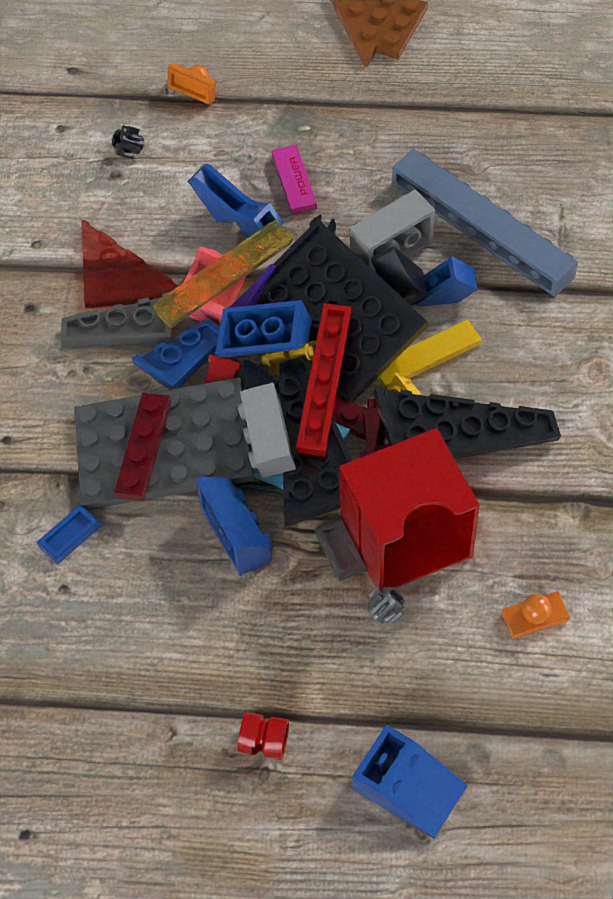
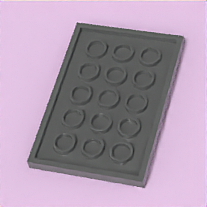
(198, 440)

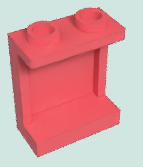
(214, 308)

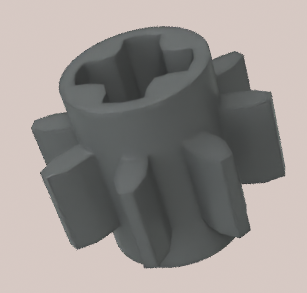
(386, 605)

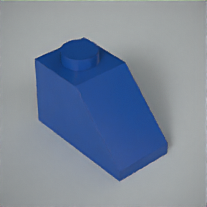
(448, 283)

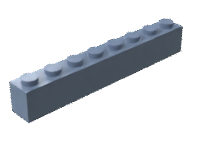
(486, 223)

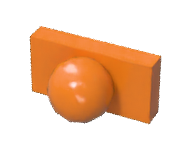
(192, 82)
(535, 614)

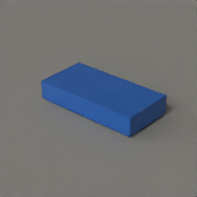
(68, 534)

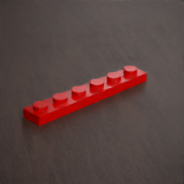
(323, 380)

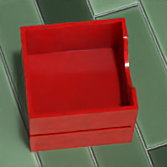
(408, 510)

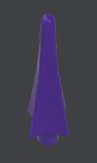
(252, 294)

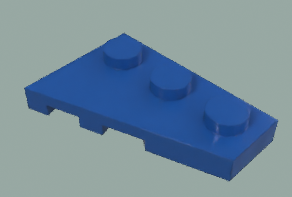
(182, 357)

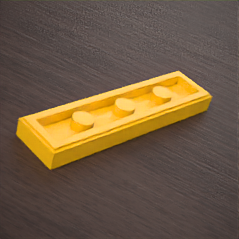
(432, 352)

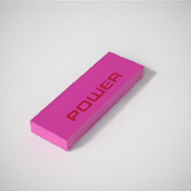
(294, 179)

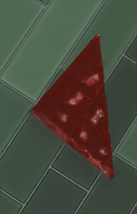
(117, 274)

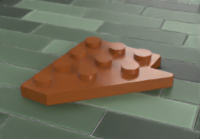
(380, 25)

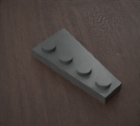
(116, 326)

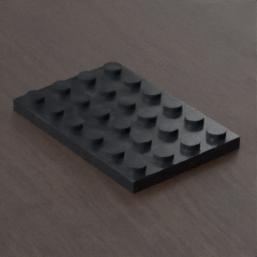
(327, 271)

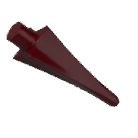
(372, 423)

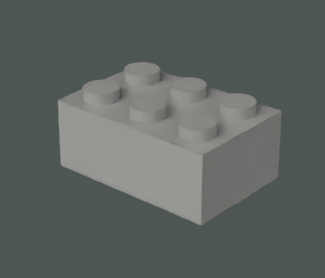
(402, 224)

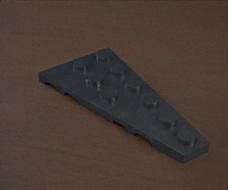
(464, 424)
(315, 482)

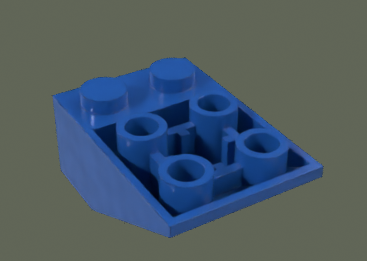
(408, 782)

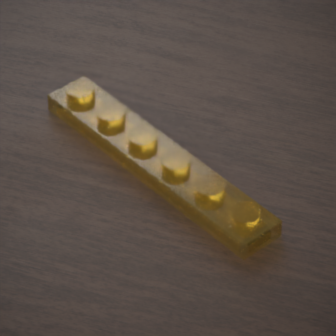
(222, 273)

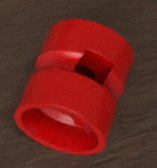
(263, 735)

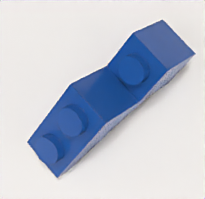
(229, 203)

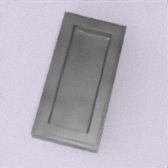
(340, 549)

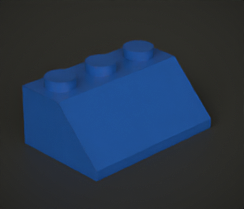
(263, 328)
(234, 524)

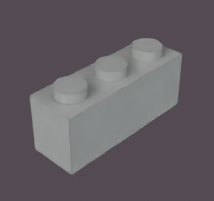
(266, 430)

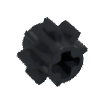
(127, 141)

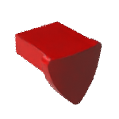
(222, 368)

